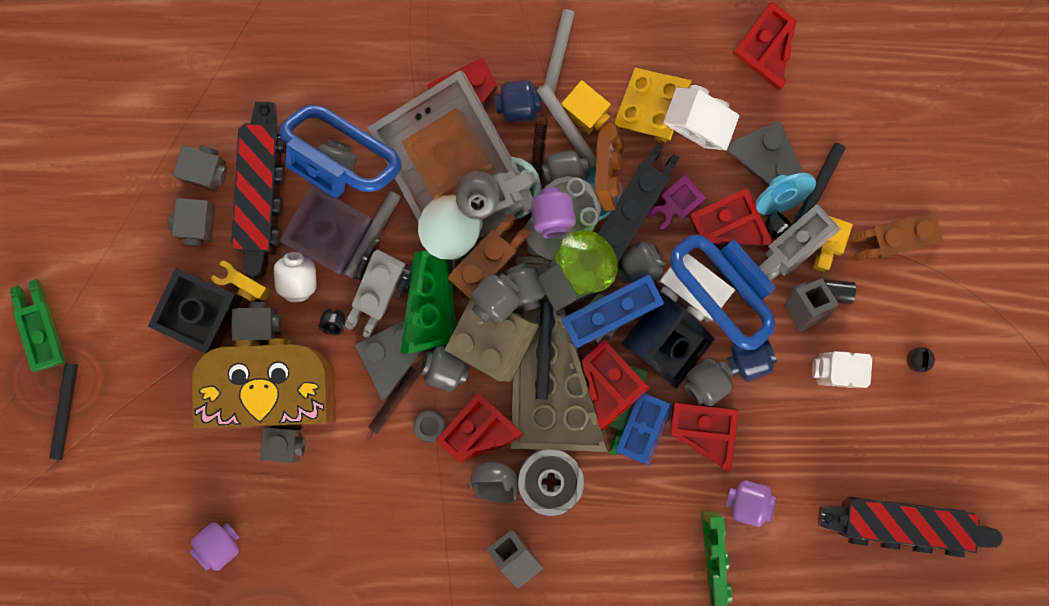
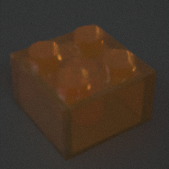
(446, 153)

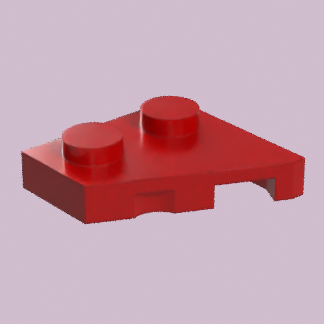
(768, 45)

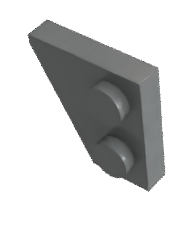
(766, 153)
(383, 358)

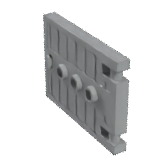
(441, 99)

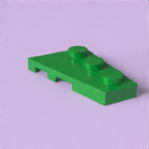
(430, 305)
(716, 558)

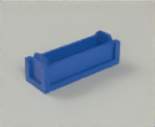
(612, 311)

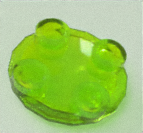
(587, 261)

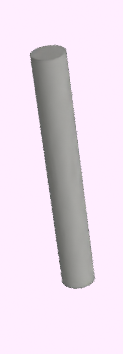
(559, 49)
(567, 125)
(373, 232)

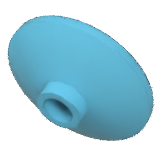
(785, 193)

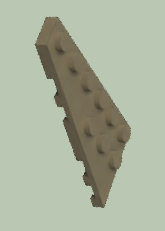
(569, 415)

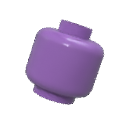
(553, 213)
(752, 503)
(215, 546)

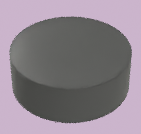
(429, 425)

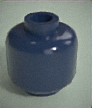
(518, 101)
(752, 363)

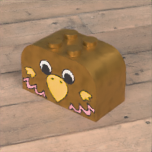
(263, 386)

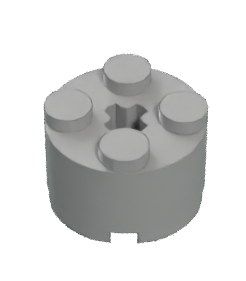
(563, 495)

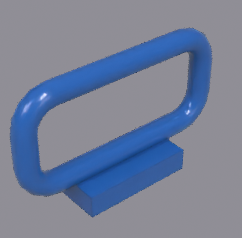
(325, 171)
(741, 274)

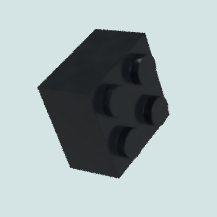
(194, 311)

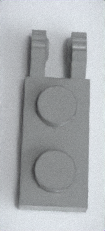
(375, 291)

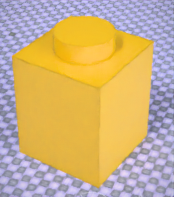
(586, 108)

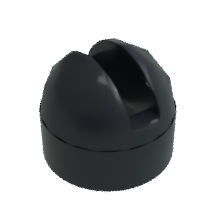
(777, 222)
(332, 322)
(915, 359)

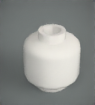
(295, 277)

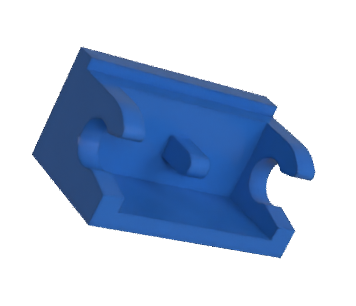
(644, 428)

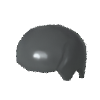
(494, 482)

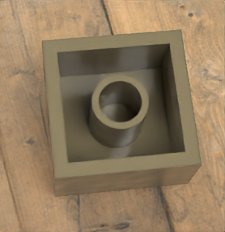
(492, 345)

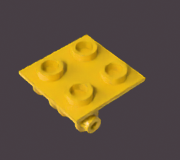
(648, 102)

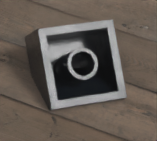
(668, 341)

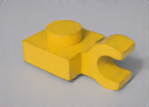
(835, 245)
(248, 287)

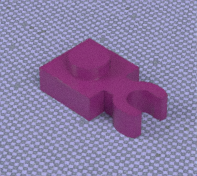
(680, 199)

